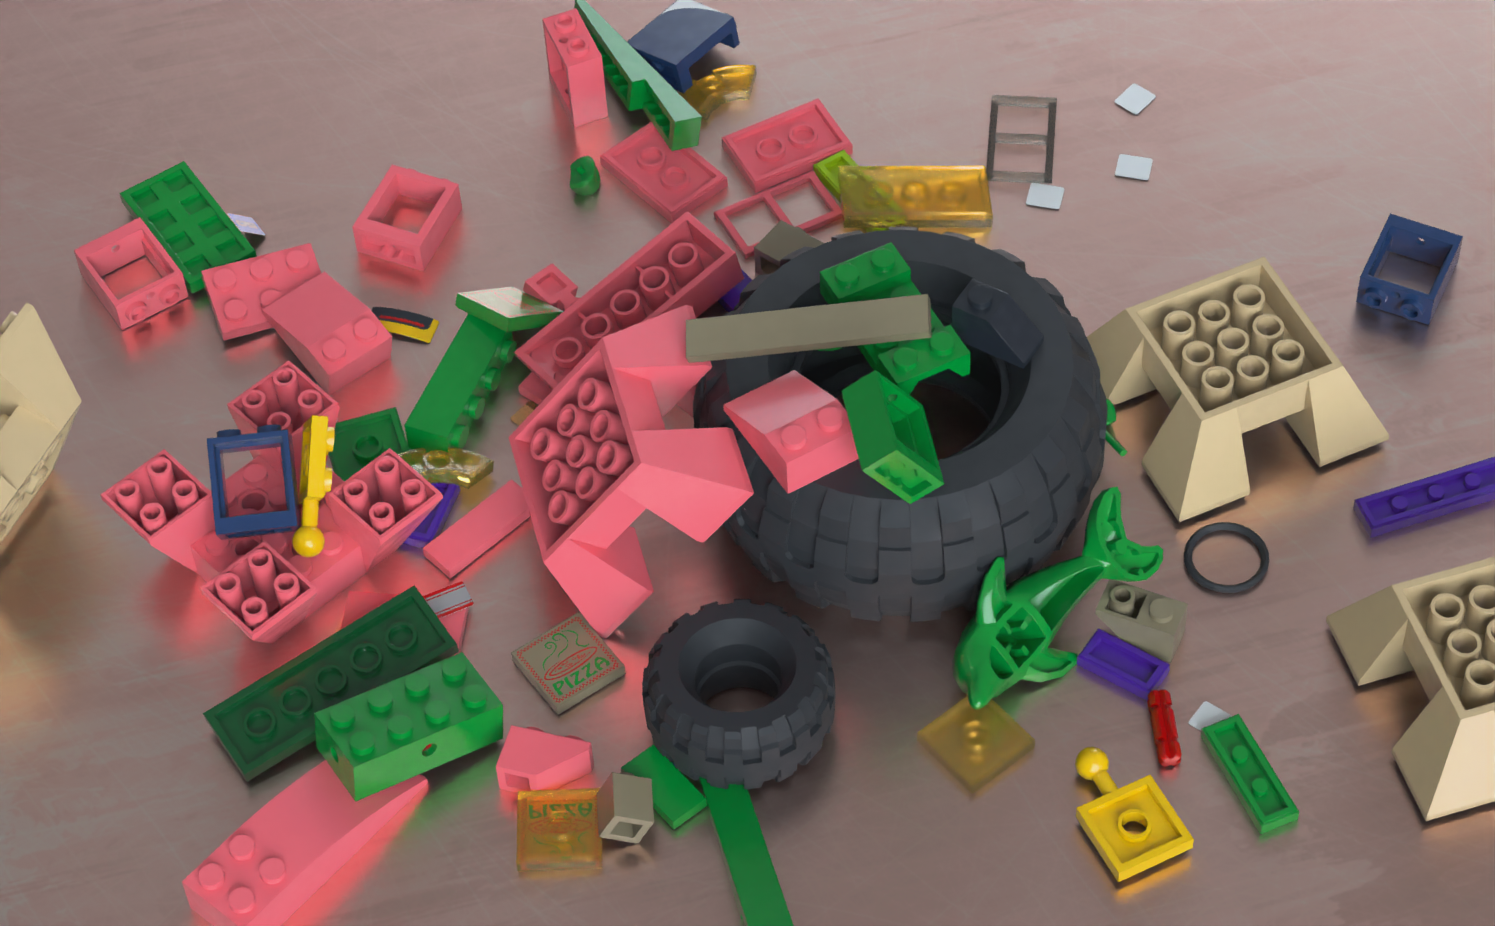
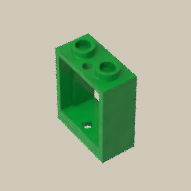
(892, 437)

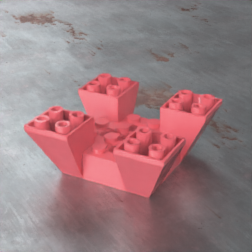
(603, 456)
(262, 577)

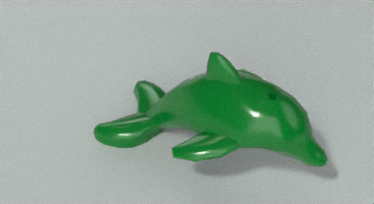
(1018, 621)

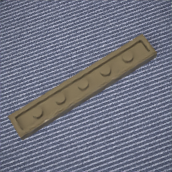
(808, 328)

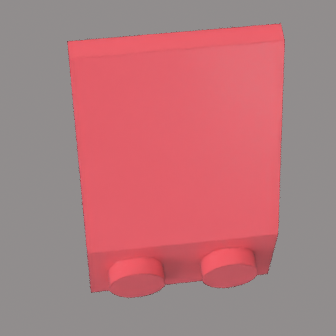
(330, 332)
(795, 429)

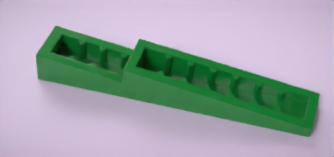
(641, 84)
(746, 856)

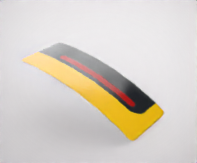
(407, 323)

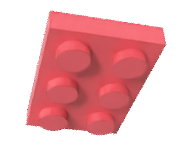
(249, 285)

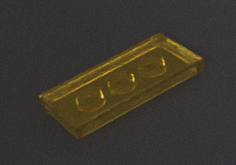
(915, 196)

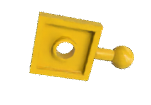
(314, 483)
(1138, 802)

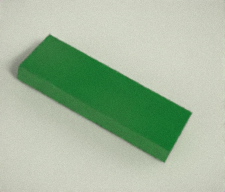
(1249, 774)

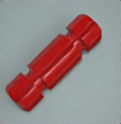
(1164, 727)

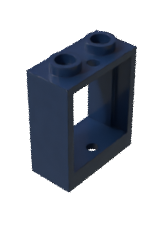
(1402, 237)
(255, 524)

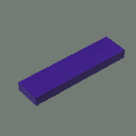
(1427, 498)

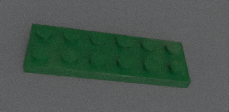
(278, 710)

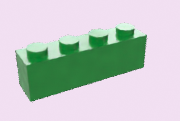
(460, 386)

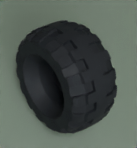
(732, 649)

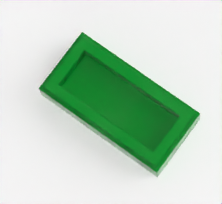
(672, 792)

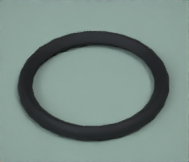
(1220, 587)

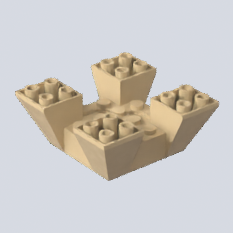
(1225, 363)
(35, 412)
(1447, 635)

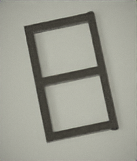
(1015, 138)

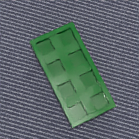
(187, 223)

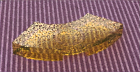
(720, 87)
(452, 467)

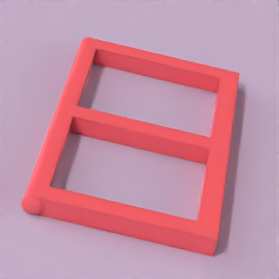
(767, 197)

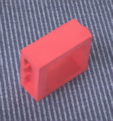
(575, 67)
(132, 242)
(410, 248)

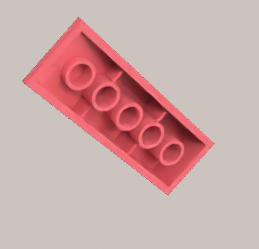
(672, 270)
(290, 849)

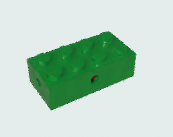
(409, 726)

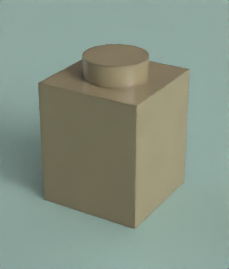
(625, 807)

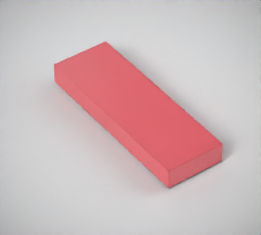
(478, 529)

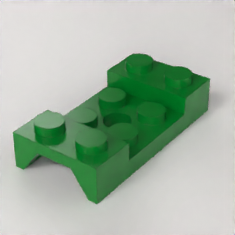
(884, 275)

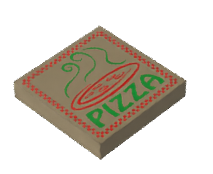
(568, 663)

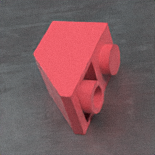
(541, 760)

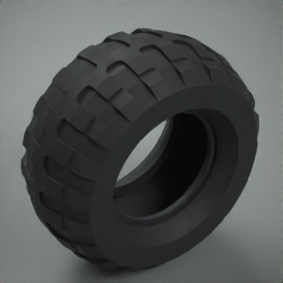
(1002, 495)

